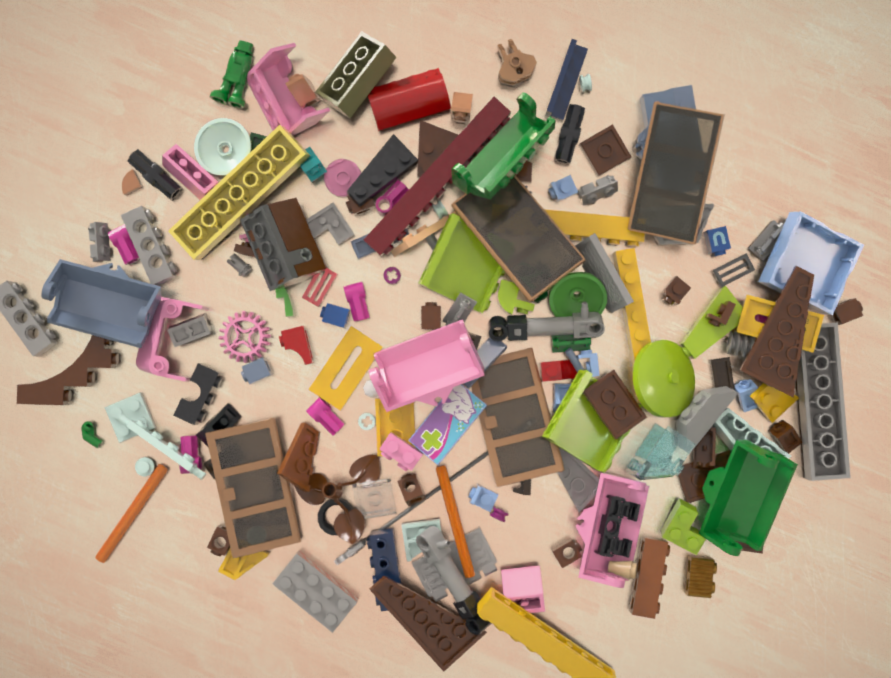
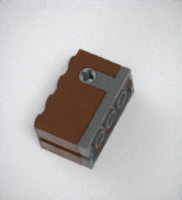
(282, 243)

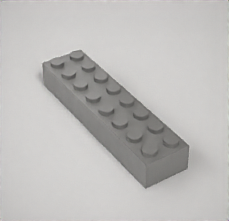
(823, 409)

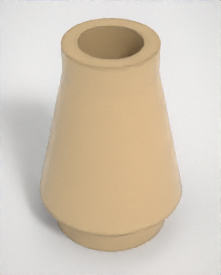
(625, 569)

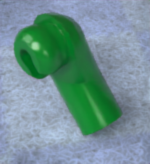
(88, 434)

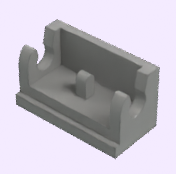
(189, 330)

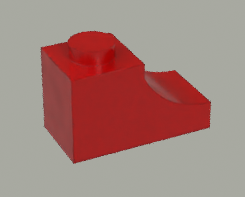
(297, 340)
(557, 370)

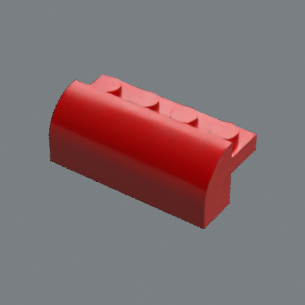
(409, 99)

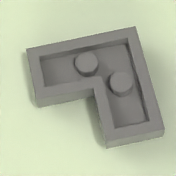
(332, 220)

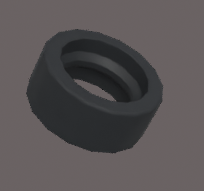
(321, 515)

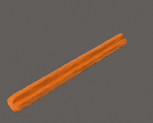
(131, 513)
(455, 521)

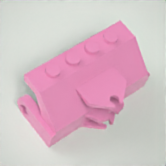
(426, 367)
(594, 566)

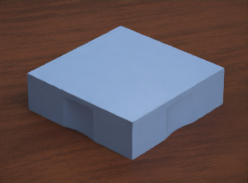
(817, 250)

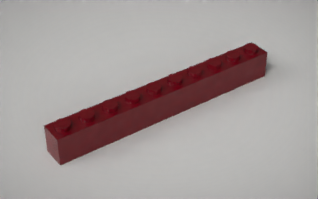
(437, 176)

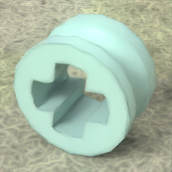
(585, 83)
(439, 209)
(370, 426)

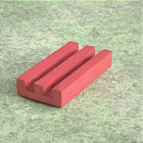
(312, 283)

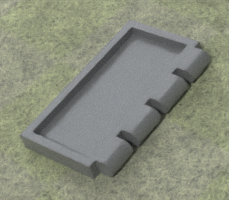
(600, 265)
(481, 558)

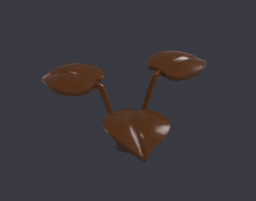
(350, 524)

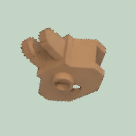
(515, 63)

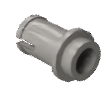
(243, 268)

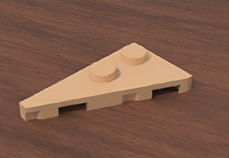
(423, 232)

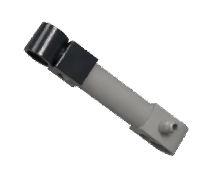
(520, 327)
(437, 551)

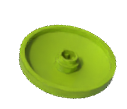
(663, 378)

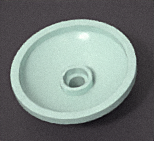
(214, 138)

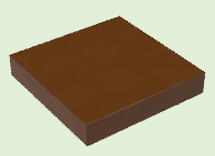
(605, 150)

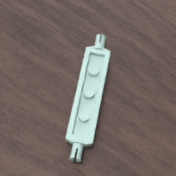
(168, 449)

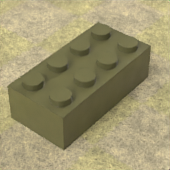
(356, 74)

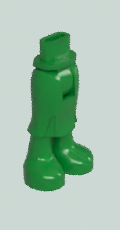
(236, 75)

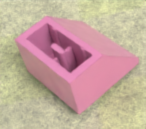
(524, 587)

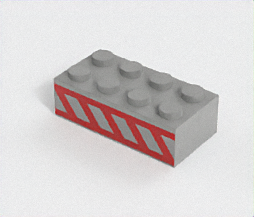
(315, 591)

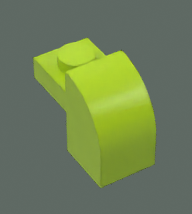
(508, 299)

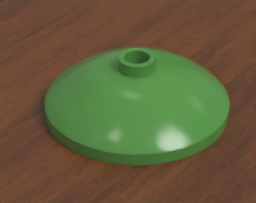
(564, 301)

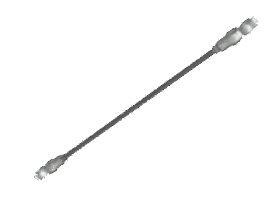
(352, 550)

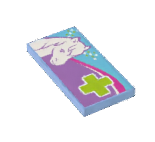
(447, 423)

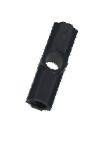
(569, 133)
(154, 174)

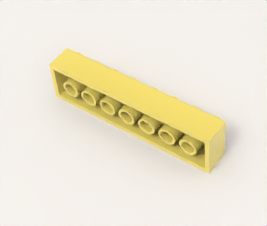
(239, 193)

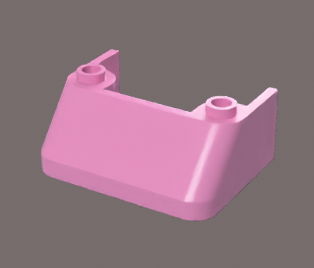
(279, 106)
(147, 356)

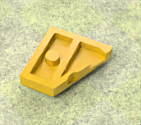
(772, 401)
(238, 566)

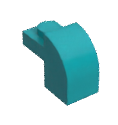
(312, 166)

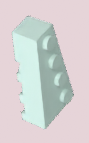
(732, 428)

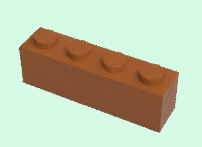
(648, 578)

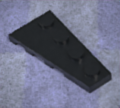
(385, 168)

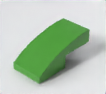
(283, 293)

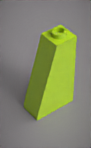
(704, 335)

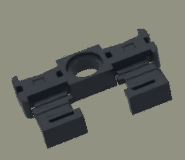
(607, 541)

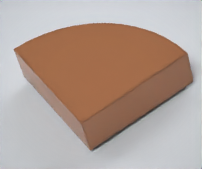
(130, 182)

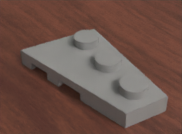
(578, 480)

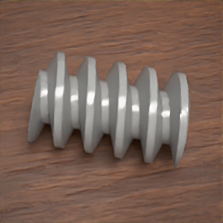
(739, 343)

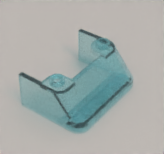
(660, 454)

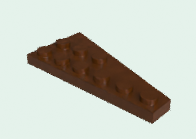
(435, 140)
(779, 344)
(434, 628)

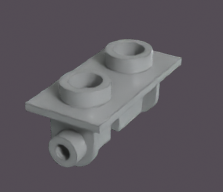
(606, 187)
(99, 233)
(765, 242)
(460, 309)

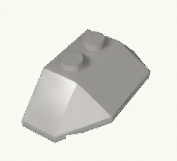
(704, 412)

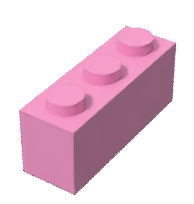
(188, 171)

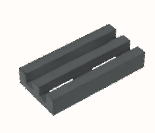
(718, 277)

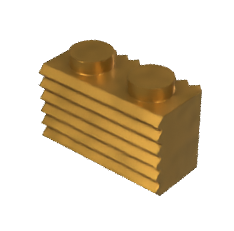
(700, 576)

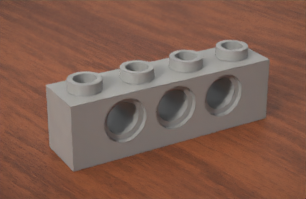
(132, 221)
(13, 315)

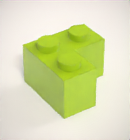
(679, 529)

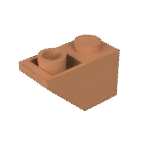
(302, 90)
(461, 107)

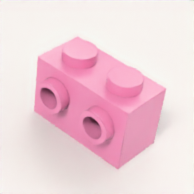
(401, 451)

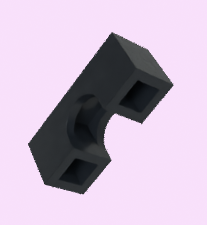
(207, 380)

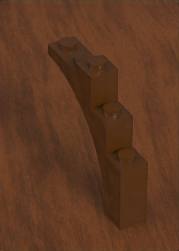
(79, 374)

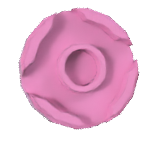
(341, 176)

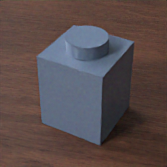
(256, 371)

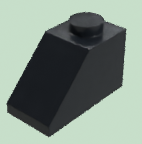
(223, 419)

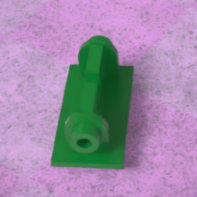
(561, 343)

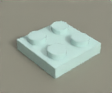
(134, 409)

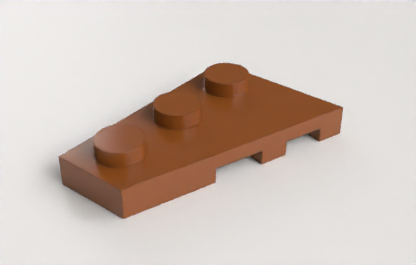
(298, 459)

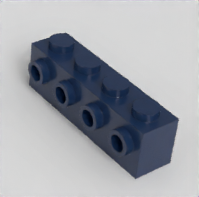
(384, 557)

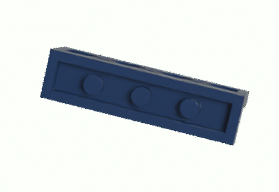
(566, 81)

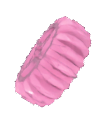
(237, 342)

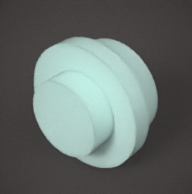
(144, 466)

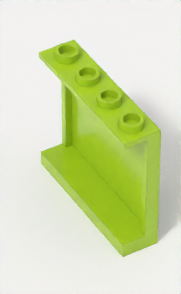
(462, 266)
(580, 430)

